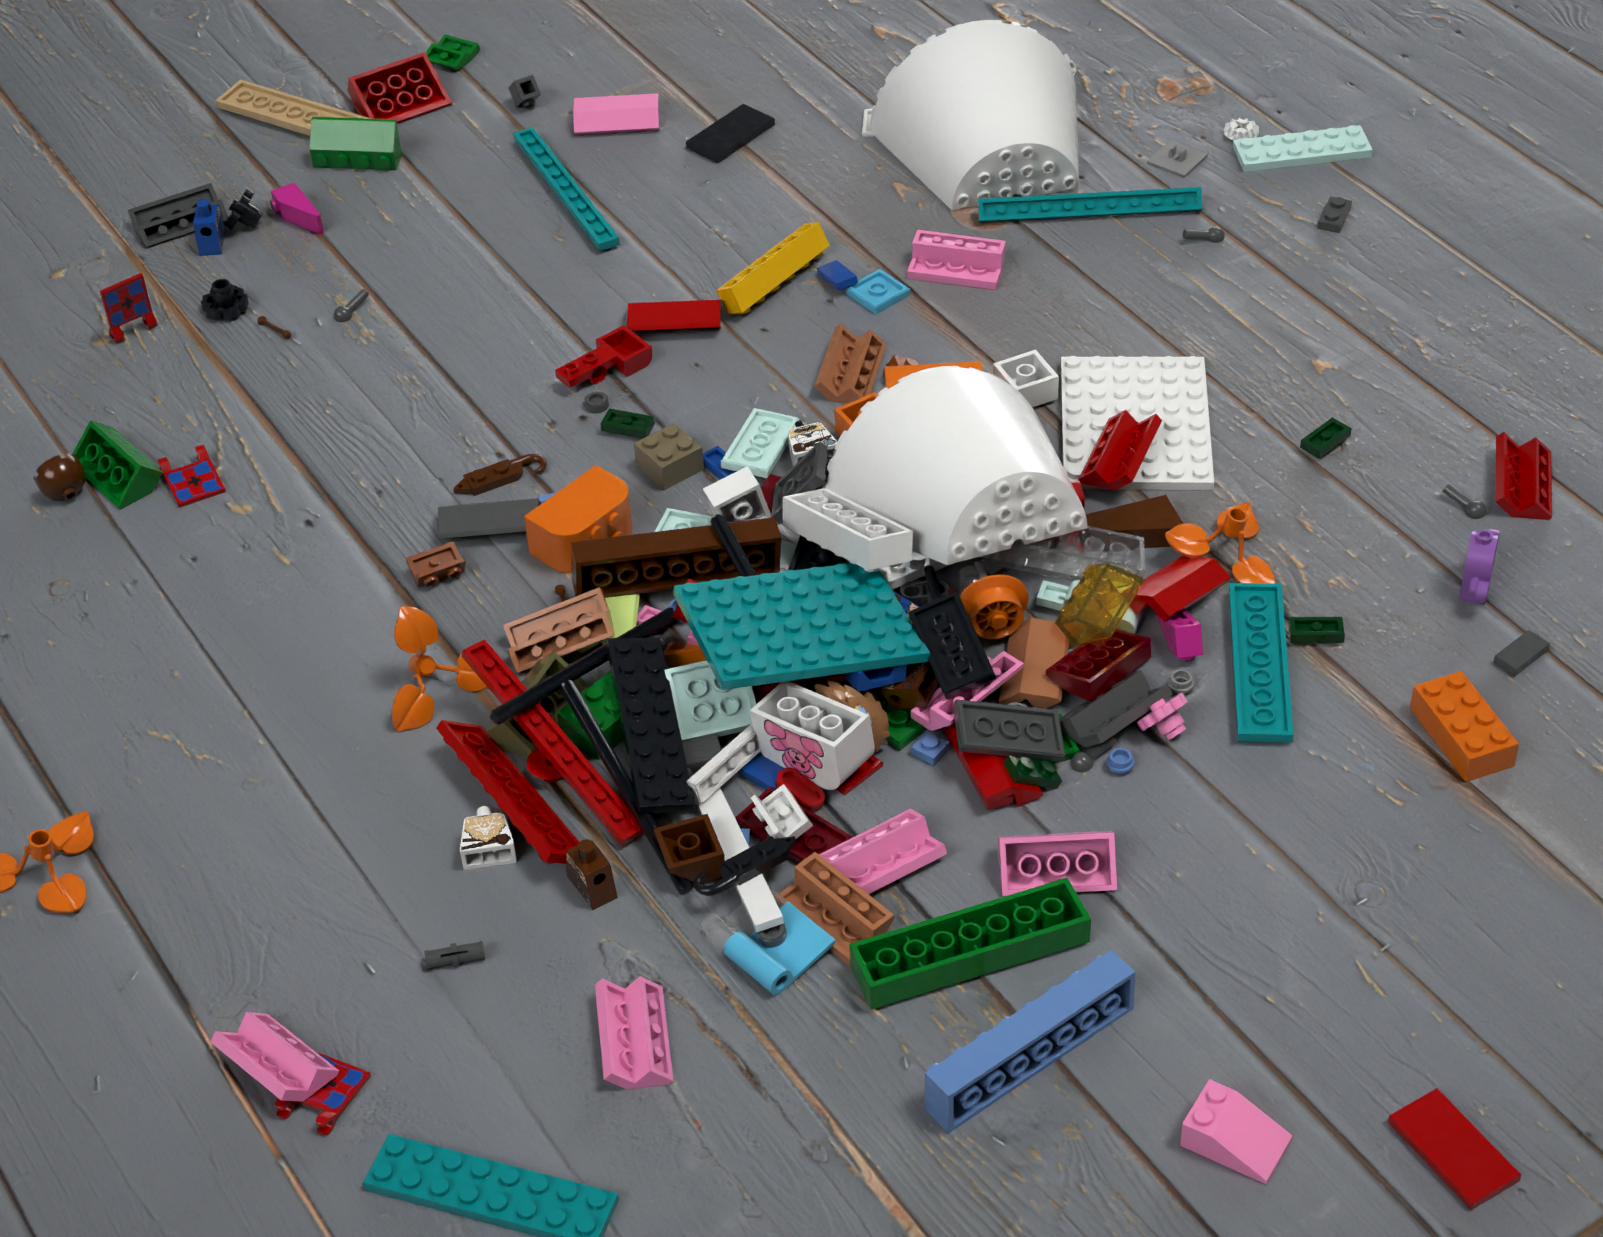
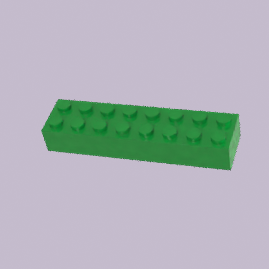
(969, 943)

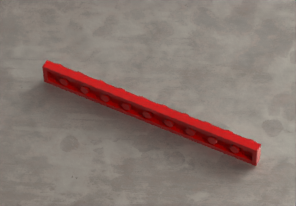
(555, 745)

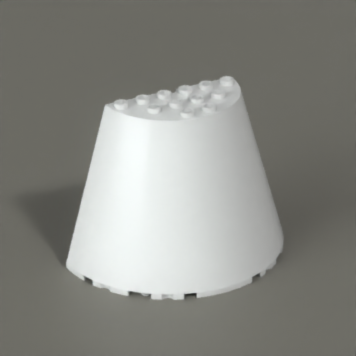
(982, 114)
(956, 465)

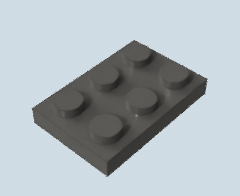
(802, 477)

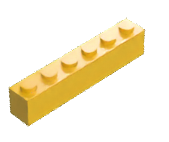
(773, 268)

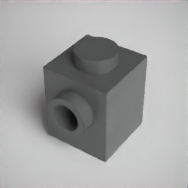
(524, 91)

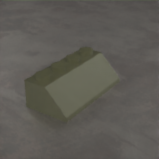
(510, 734)

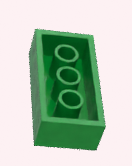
(604, 707)

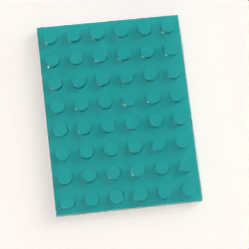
(799, 625)

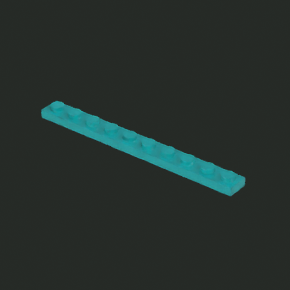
(566, 189)
(1090, 204)

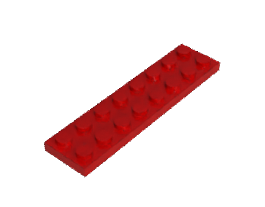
(510, 790)

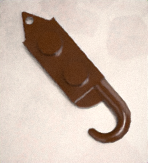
(497, 475)

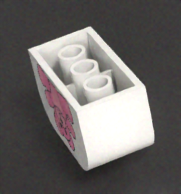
(812, 734)

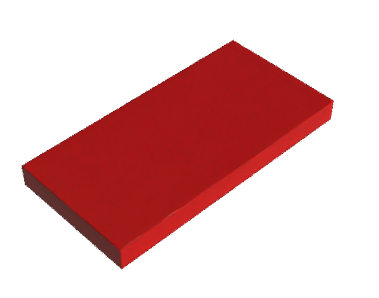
(1454, 1148)

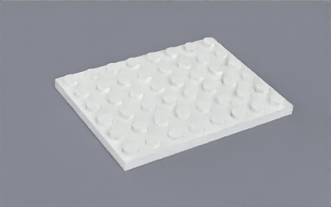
(1144, 386)

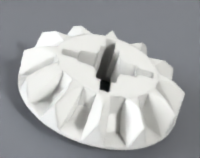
(1241, 129)

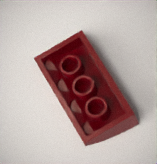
(1100, 664)

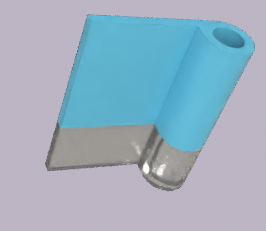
(775, 966)

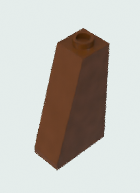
(1143, 518)

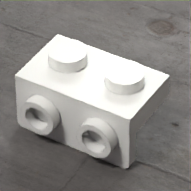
(782, 814)

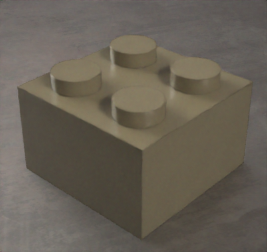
(669, 456)

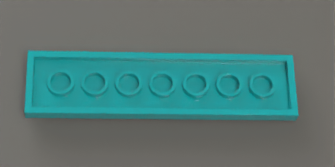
(1260, 663)
(489, 1190)

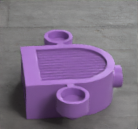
(1479, 565)

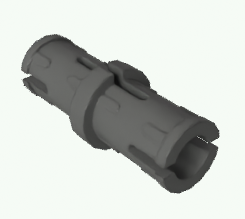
(435, 957)

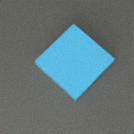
(878, 291)

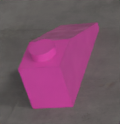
(296, 208)
(1182, 635)

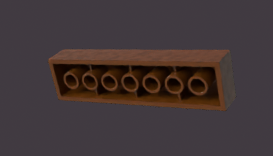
(670, 558)

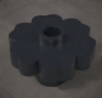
(243, 211)
(224, 300)

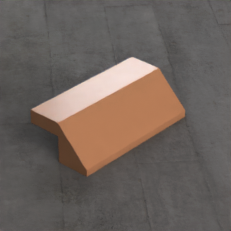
(849, 365)
(559, 629)
(1038, 646)
(836, 904)

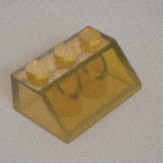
(1098, 603)

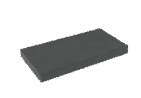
(1008, 730)

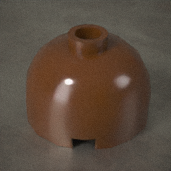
(60, 477)

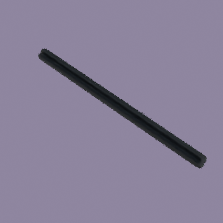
(742, 566)
(576, 669)
(617, 773)

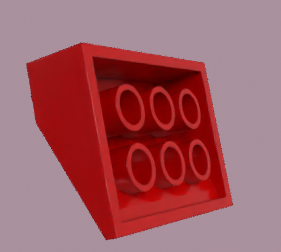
(399, 90)

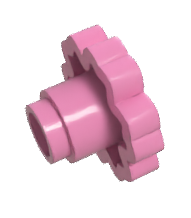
(1165, 717)

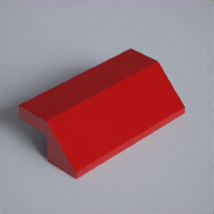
(674, 315)
(1119, 451)
(1523, 478)
(1179, 586)
(994, 778)

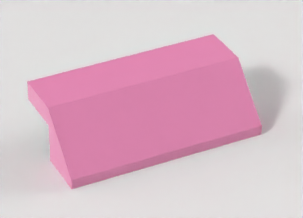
(616, 114)
(956, 259)
(941, 712)
(886, 851)
(633, 1034)
(275, 1057)

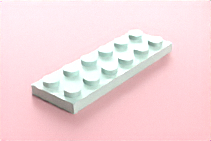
(1302, 148)

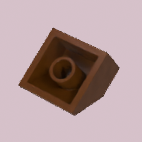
(691, 848)

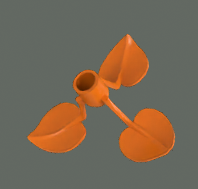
(1234, 522)
(410, 705)
(71, 836)

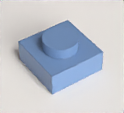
(930, 748)

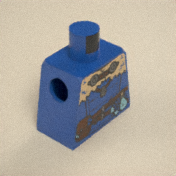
(208, 220)

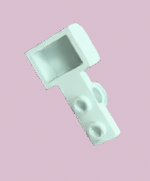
(1057, 595)

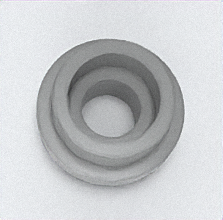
(1181, 681)

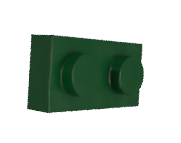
(627, 423)
(1325, 438)
(1316, 630)
(1032, 772)

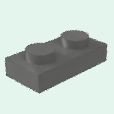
(1334, 214)

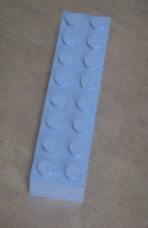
(1029, 1041)

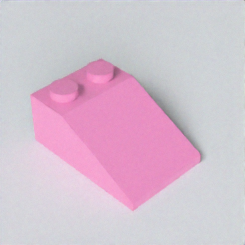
(1234, 1133)

